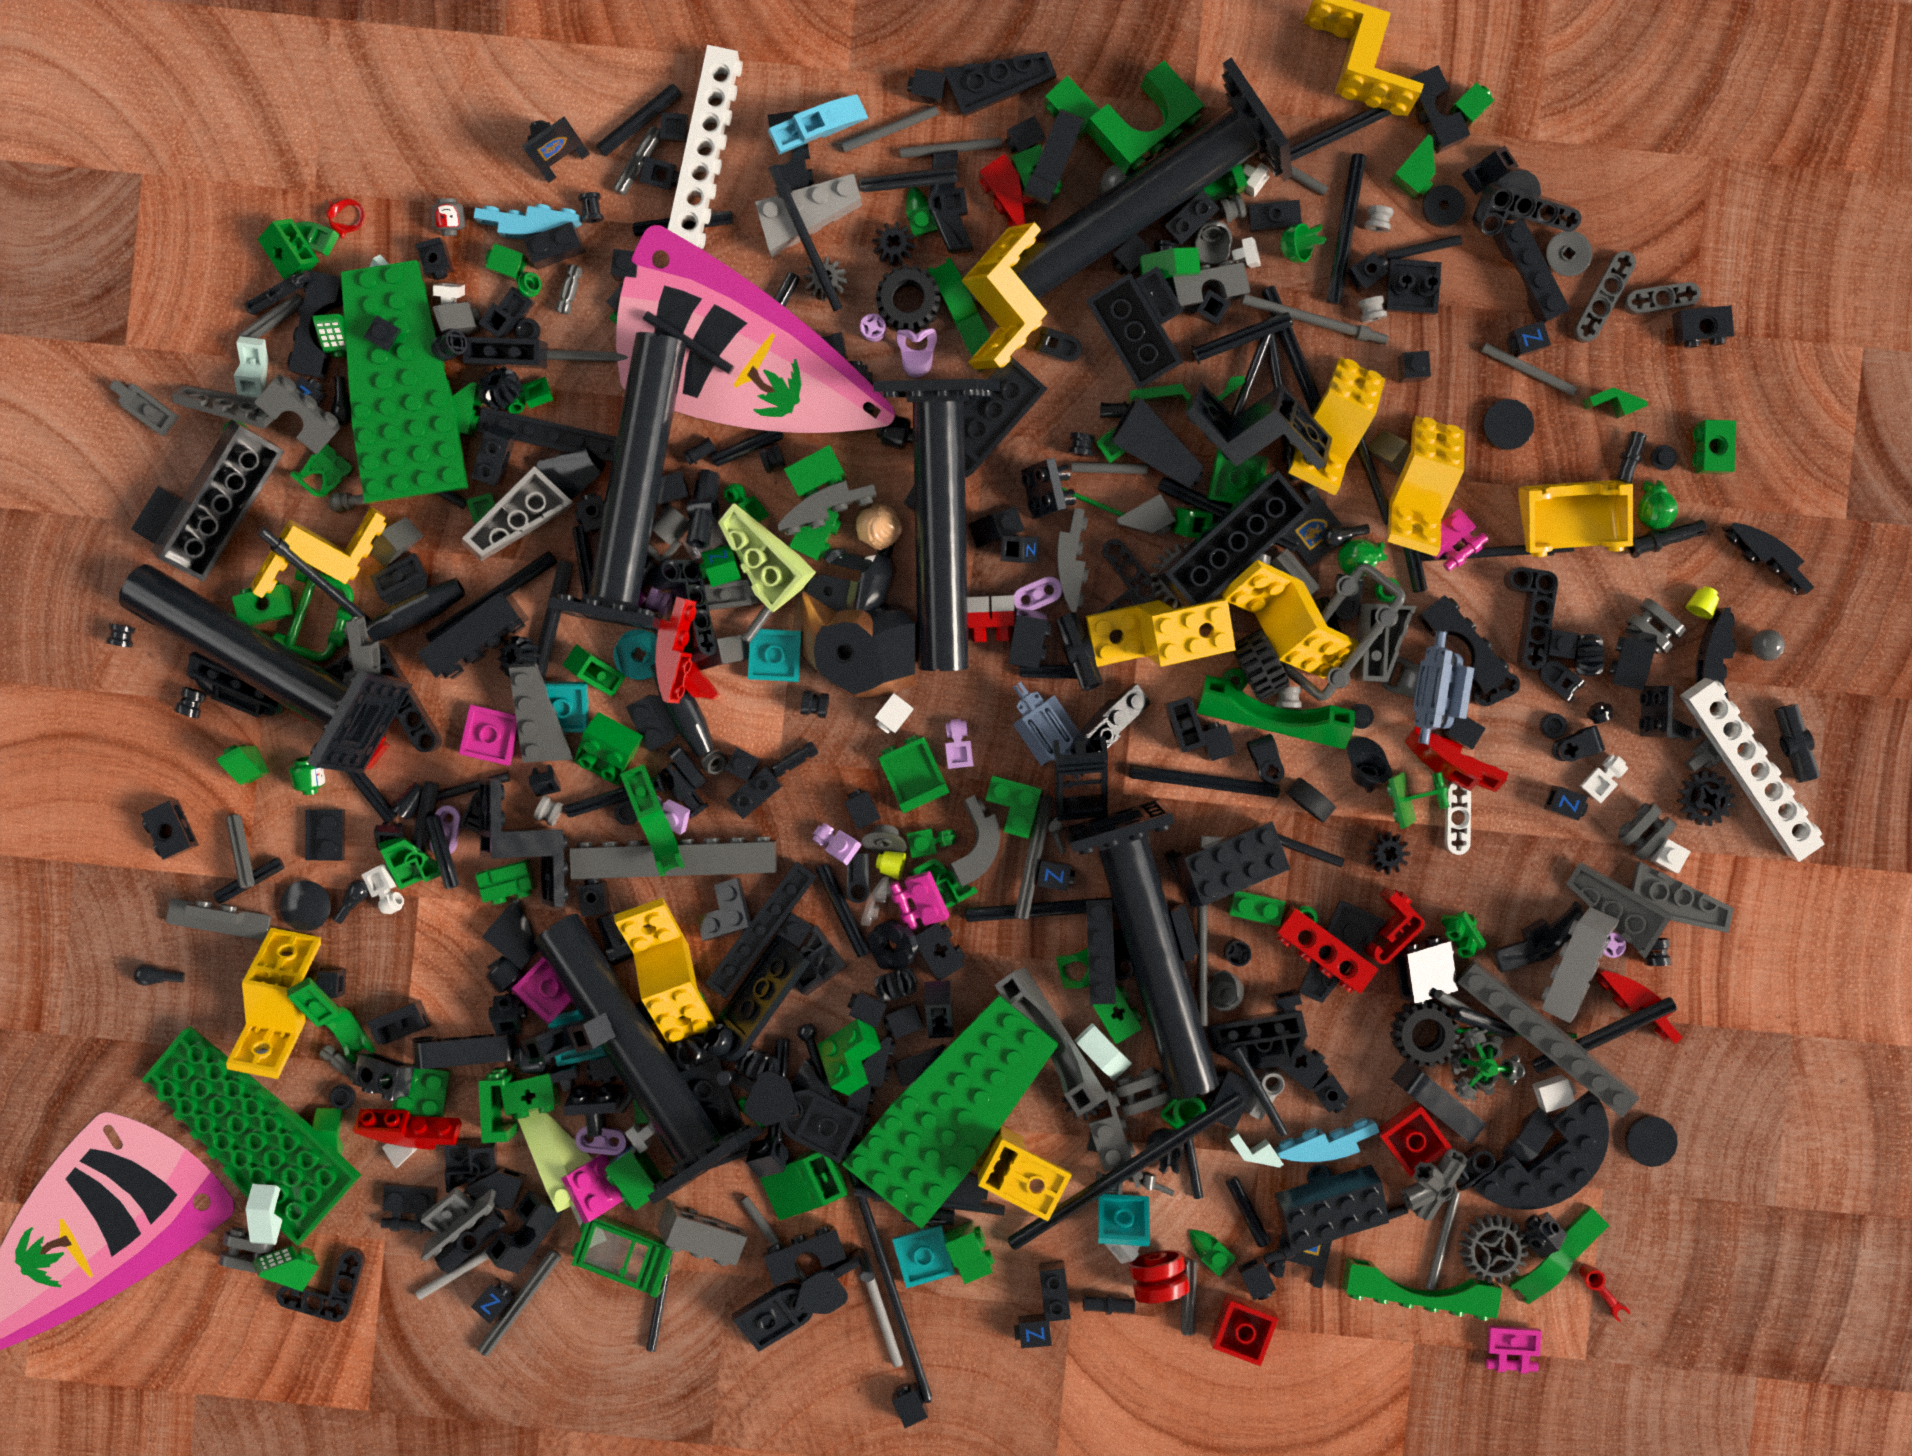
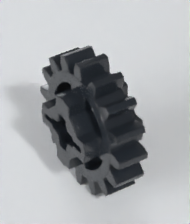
(1695, 801)

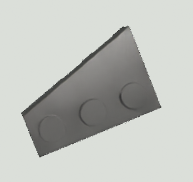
(1382, 654)
(701, 1235)

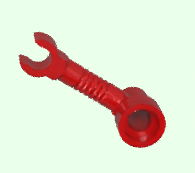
(1595, 1280)

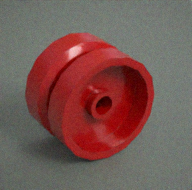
(1159, 1276)

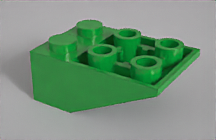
(805, 1185)

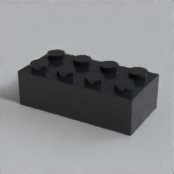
(1134, 331)
(473, 636)
(1231, 864)
(1332, 1208)

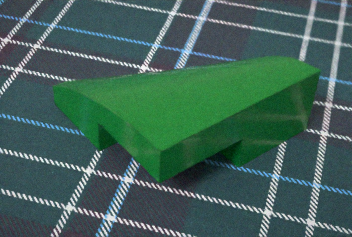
(407, 862)
(945, 882)

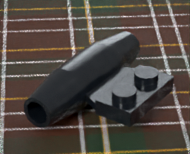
(410, 598)
(662, 721)

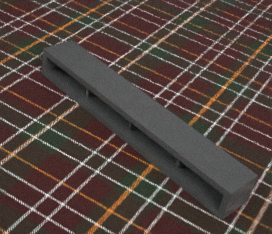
(699, 858)
(1548, 1038)

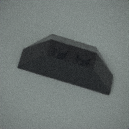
(229, 689)
(1265, 1038)

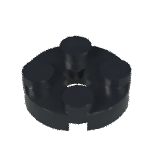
(880, 946)

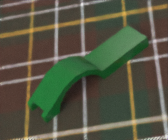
(960, 306)
(1178, 391)
(652, 819)
(339, 1020)
(1555, 1266)

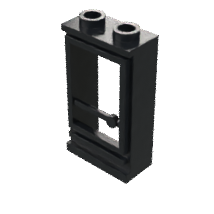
(1081, 763)

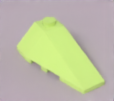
(769, 563)
(553, 1154)

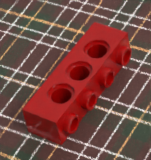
(1360, 971)

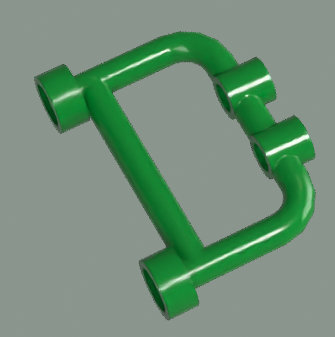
(336, 635)

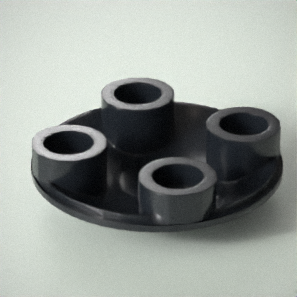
(305, 905)

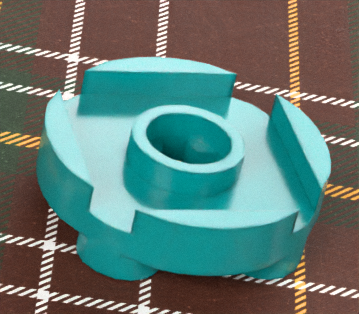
(627, 647)

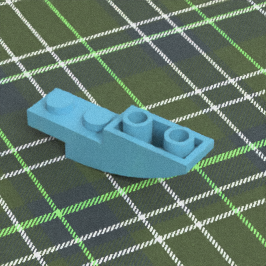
(817, 123)
(517, 226)
(1317, 1147)

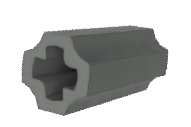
(1289, 564)

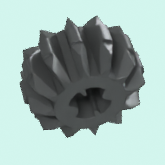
(835, 278)

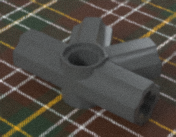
(1434, 1184)

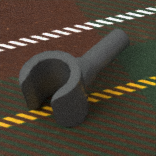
(1055, 826)
(1149, 1183)

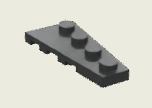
(223, 404)
(536, 717)
(1681, 900)
(1638, 918)

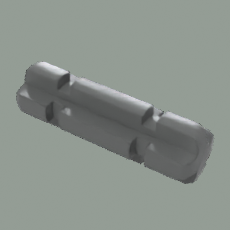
(569, 289)
(338, 1061)

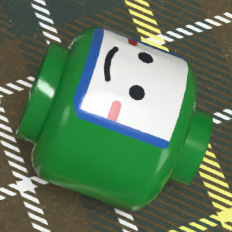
(305, 776)

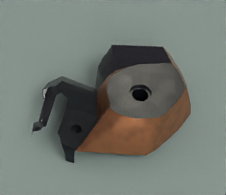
(853, 633)

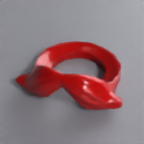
(335, 208)

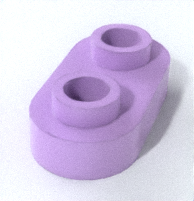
(1037, 595)
(451, 829)
(602, 1144)

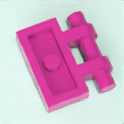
(1456, 529)
(925, 897)
(1513, 1341)

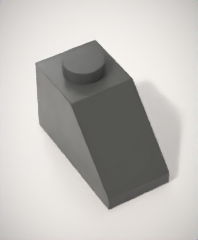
(459, 317)
(1148, 518)

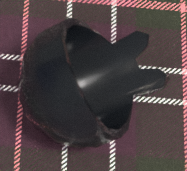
(1170, 1159)

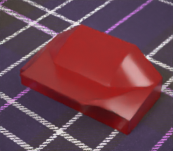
(699, 685)

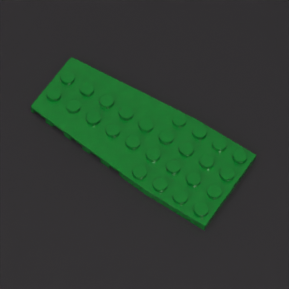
(399, 397)
(951, 1112)
(252, 1133)

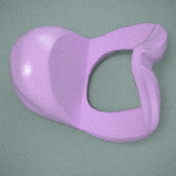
(916, 362)

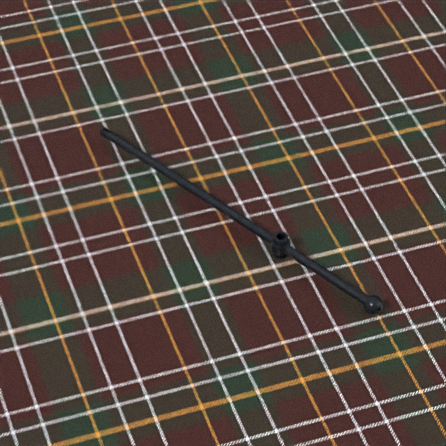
(807, 1033)

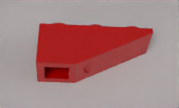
(1003, 184)

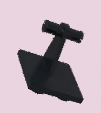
(1657, 715)

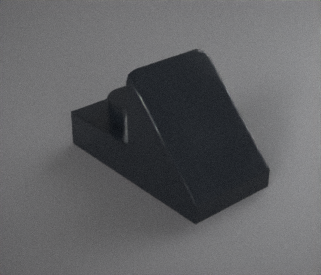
(992, 527)

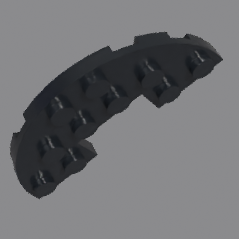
(1561, 1169)

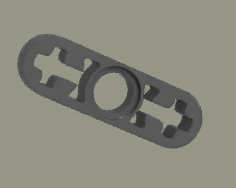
(1681, 302)

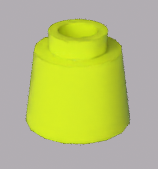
(1703, 603)
(891, 863)

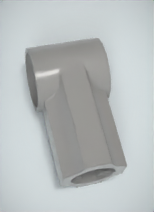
(1254, 1106)

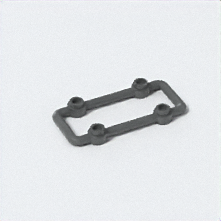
(1385, 617)

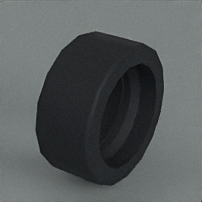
(1311, 799)

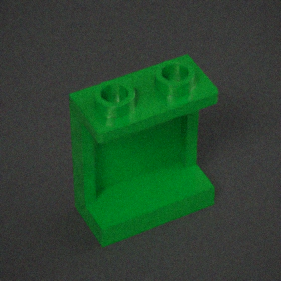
(913, 773)
(492, 1127)

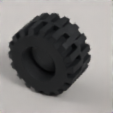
(902, 278)
(1260, 665)
(1439, 1047)

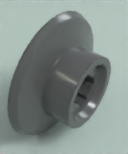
(1576, 245)
(884, 839)

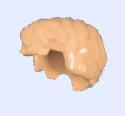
(878, 526)

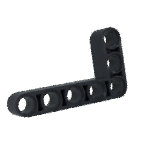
(411, 704)

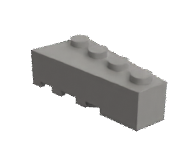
(817, 206)
(519, 512)
(1578, 964)

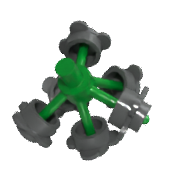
(1486, 1068)

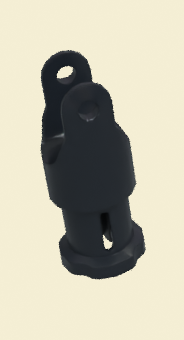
(683, 790)

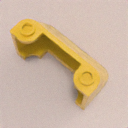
(1577, 515)

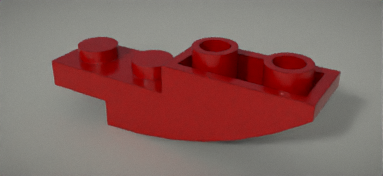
(671, 660)
(1446, 757)
(1635, 996)
(404, 1130)

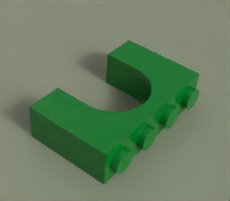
(1131, 147)

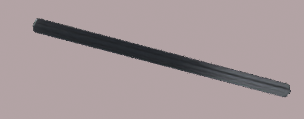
(1127, 1169)

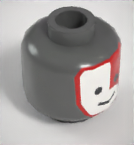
(447, 216)

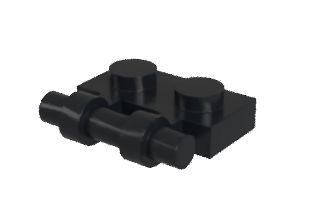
(407, 1199)

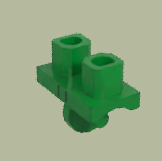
(1463, 932)

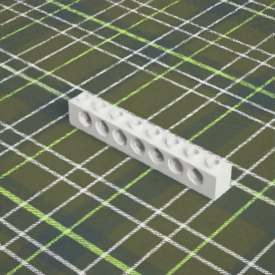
(716, 62)
(1807, 836)

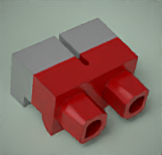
(1002, 617)

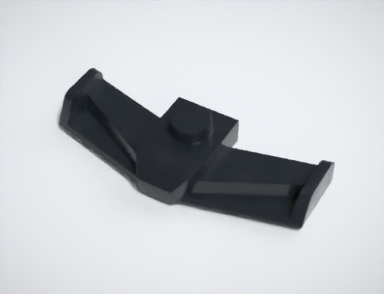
(947, 206)
(1539, 941)

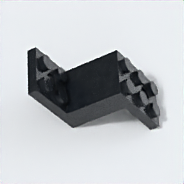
(1258, 425)
(522, 842)

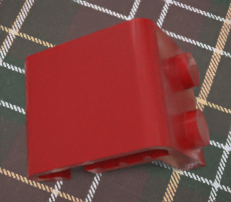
(1398, 929)

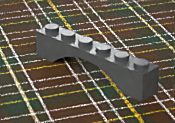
(1076, 1076)

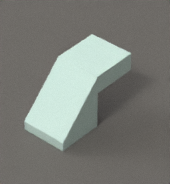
(253, 366)
(1102, 1052)
(1260, 1153)
(261, 1220)

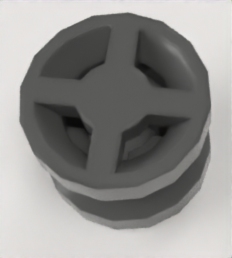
(1232, 208)

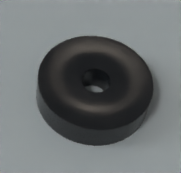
(1443, 194)

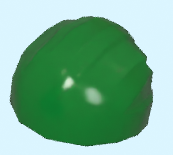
(1299, 240)
(1657, 506)
(1359, 552)

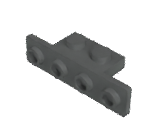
(219, 919)
(1110, 1139)
(451, 1217)

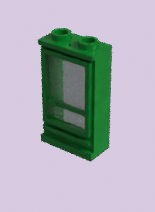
(623, 1254)

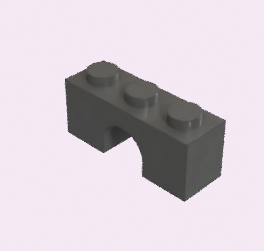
(1227, 281)
(284, 396)

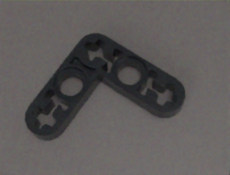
(1132, 593)
(336, 1295)

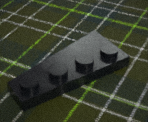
(992, 82)
(1355, 930)

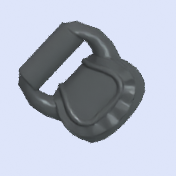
(1407, 680)

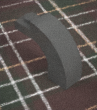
(985, 847)

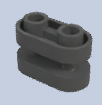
(1660, 616)
(1646, 815)
(1128, 1086)
(238, 1239)

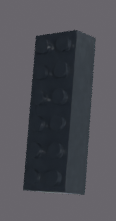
(217, 500)
(1234, 541)

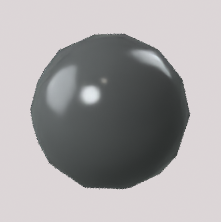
(1767, 645)

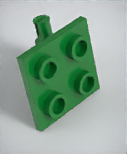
(1399, 791)

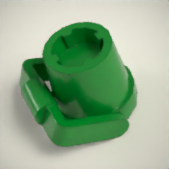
(1183, 1111)

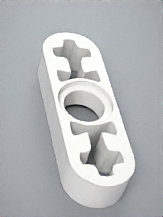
(1466, 825)

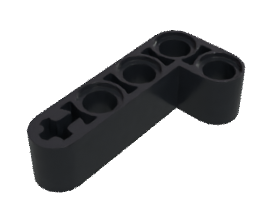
(1052, 160)
(1529, 210)
(687, 582)
(1530, 618)
(463, 1050)
(1438, 1101)

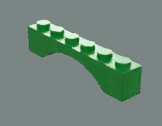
(1322, 725)
(1470, 1297)

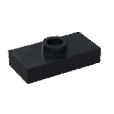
(1274, 215)

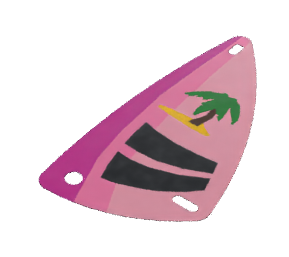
(782, 368)
(102, 1224)

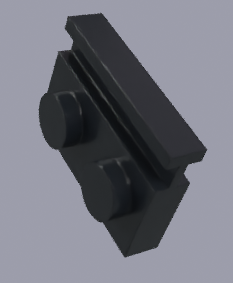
(325, 834)

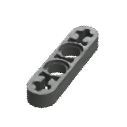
(1606, 298)

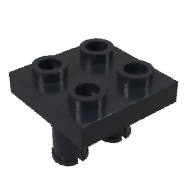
(1413, 286)
(1045, 489)
(594, 1104)

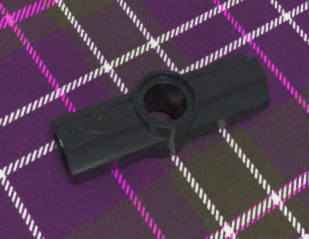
(703, 509)
(1079, 652)
(1797, 743)
(459, 1250)

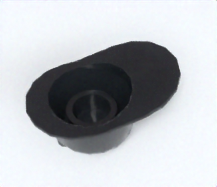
(1368, 763)

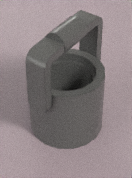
(671, 527)

